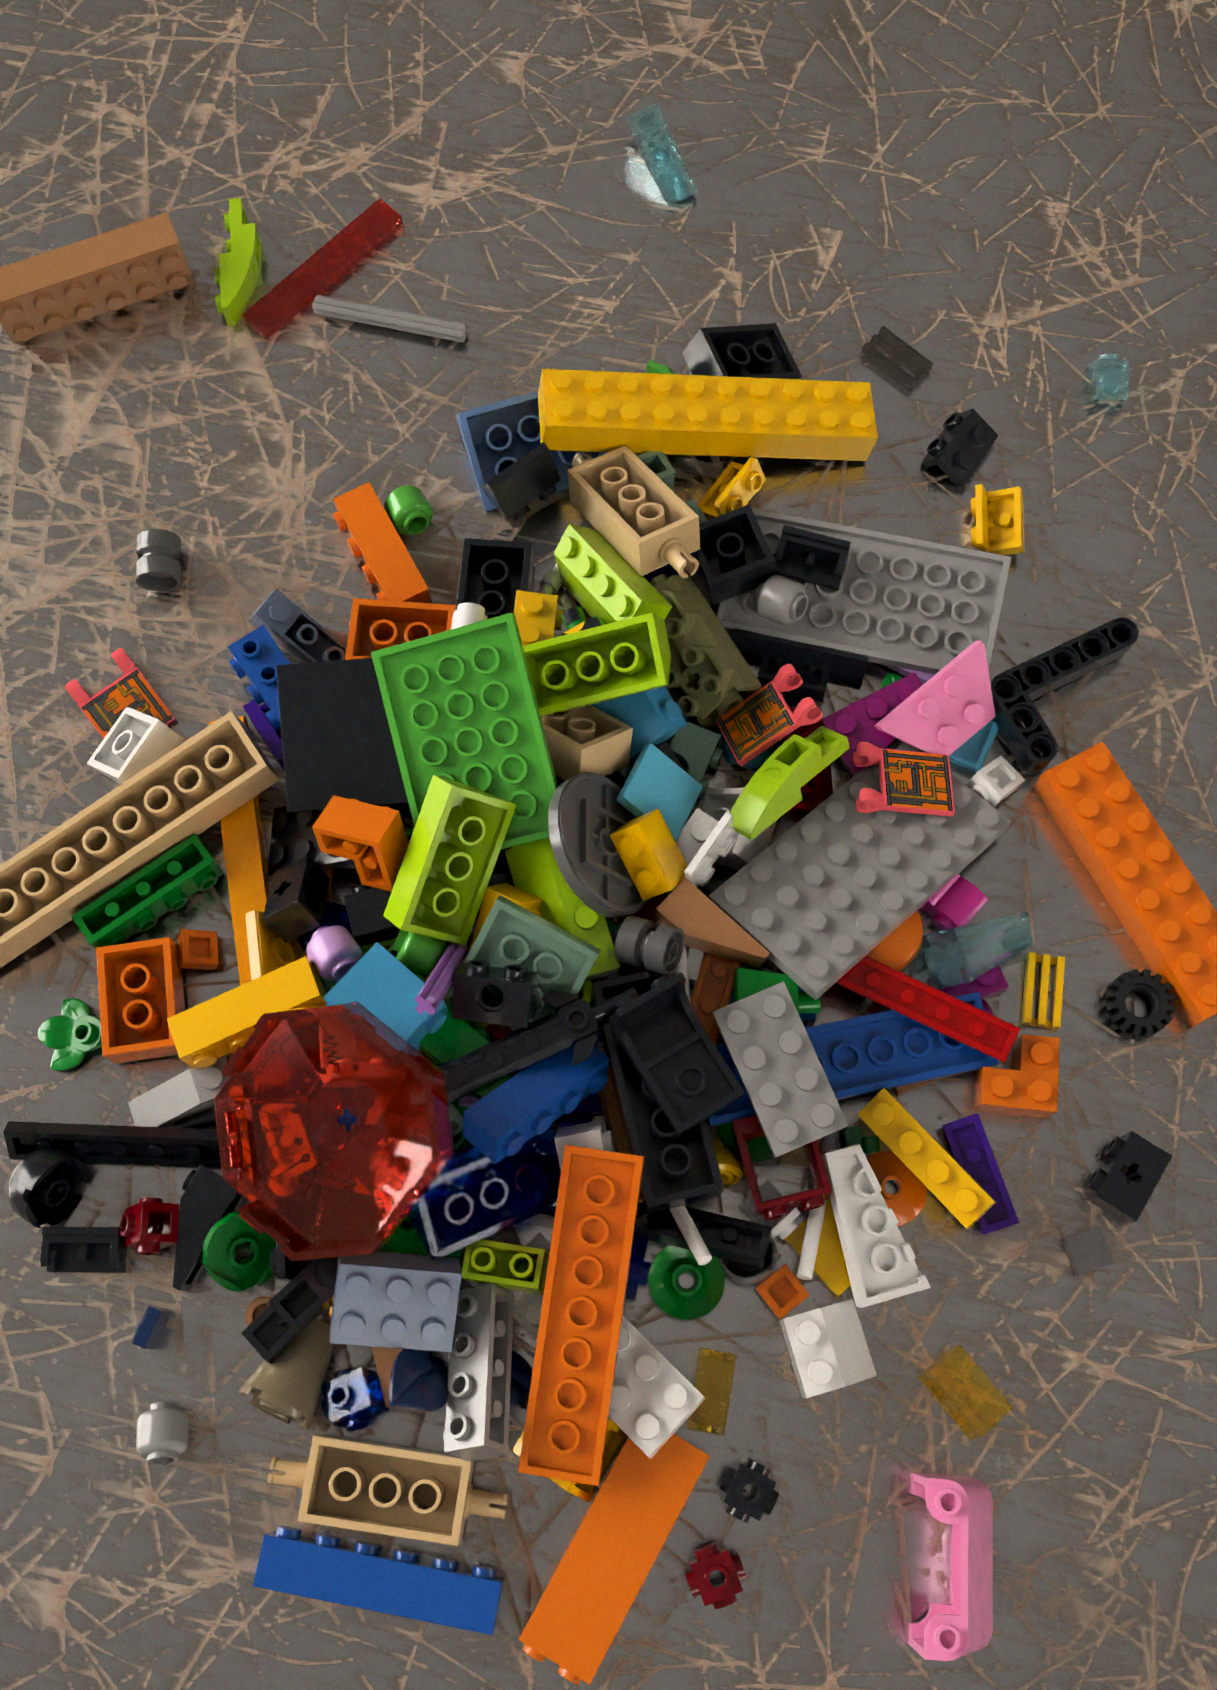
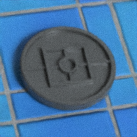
(579, 828)

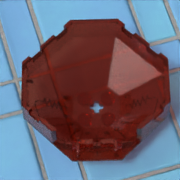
(289, 1156)

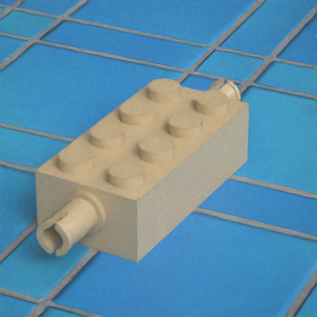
(635, 511)
(387, 1489)

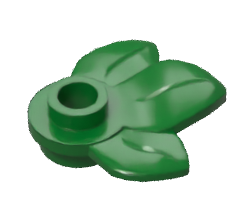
(67, 1034)

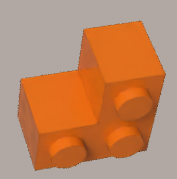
(364, 834)
(1028, 1087)

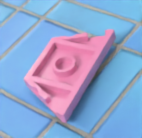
(946, 707)

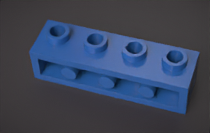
(256, 659)
(532, 1101)

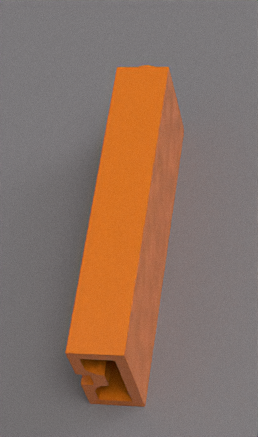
(611, 1556)

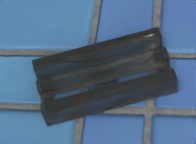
(900, 354)

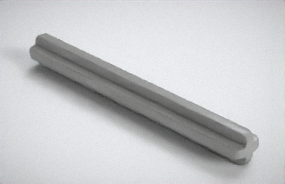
(390, 318)

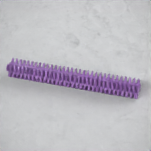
(441, 978)

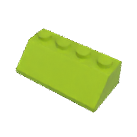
(604, 579)
(599, 663)
(449, 861)
(537, 872)

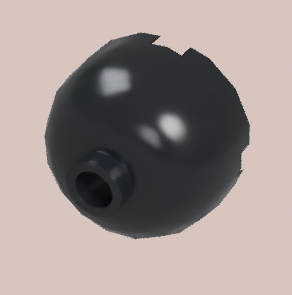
(46, 1186)

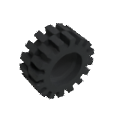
(1156, 992)

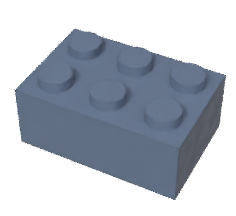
(396, 1301)

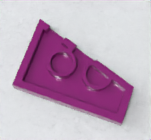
(859, 718)

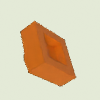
(197, 949)
(782, 1292)

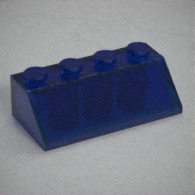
(481, 1198)

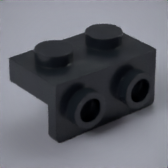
(961, 446)

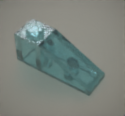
(661, 154)
(973, 949)

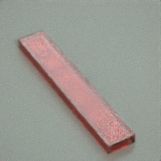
(322, 269)

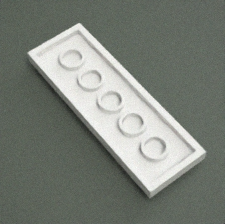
(648, 1391)

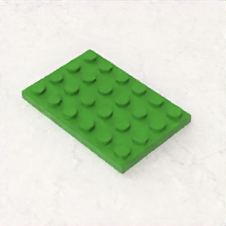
(470, 714)

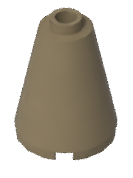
(294, 1378)

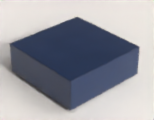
(151, 1327)

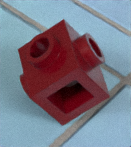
(149, 1226)
(707, 1560)

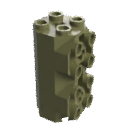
(705, 664)

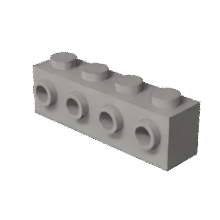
(480, 1375)

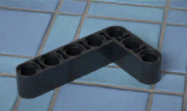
(1048, 678)

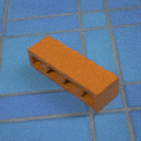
(379, 546)

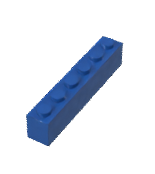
(379, 1581)

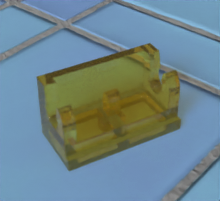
(714, 1381)
(965, 1392)

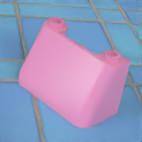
(967, 1620)

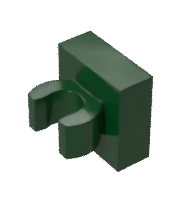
(852, 1135)

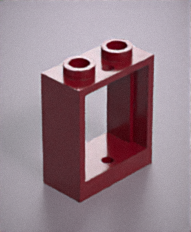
(749, 1129)

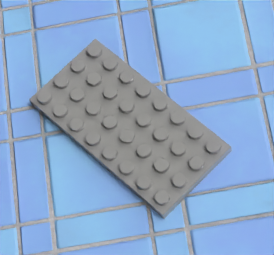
(897, 601)
(852, 877)

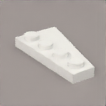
(872, 1245)

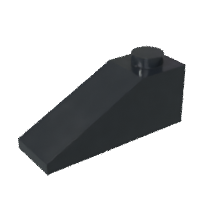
(201, 1206)

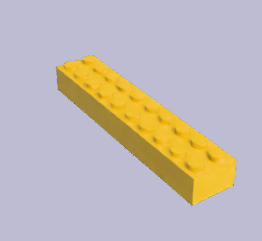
(706, 415)

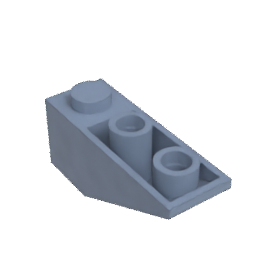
(296, 630)

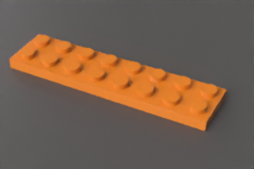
(581, 1315)

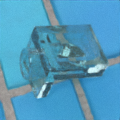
(1110, 378)

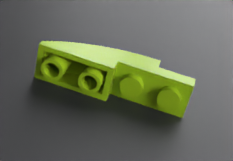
(239, 266)
(778, 781)
(506, 1266)

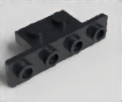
(813, 663)

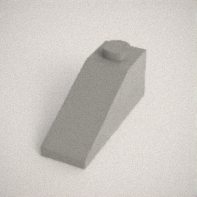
(180, 1096)

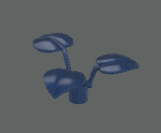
(422, 1384)

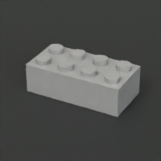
(779, 1069)

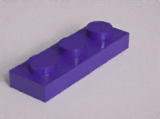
(976, 1156)

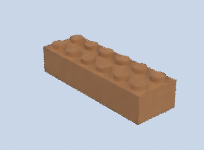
(91, 277)

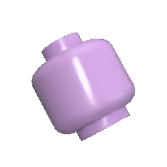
(333, 951)

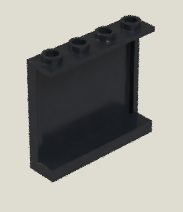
(336, 736)

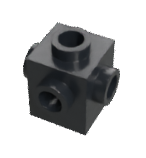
(736, 1479)

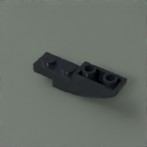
(293, 1308)

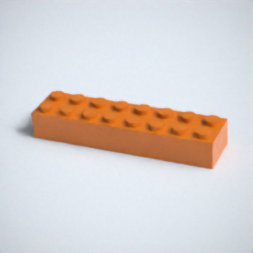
(1138, 875)

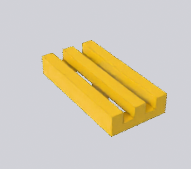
(1057, 991)

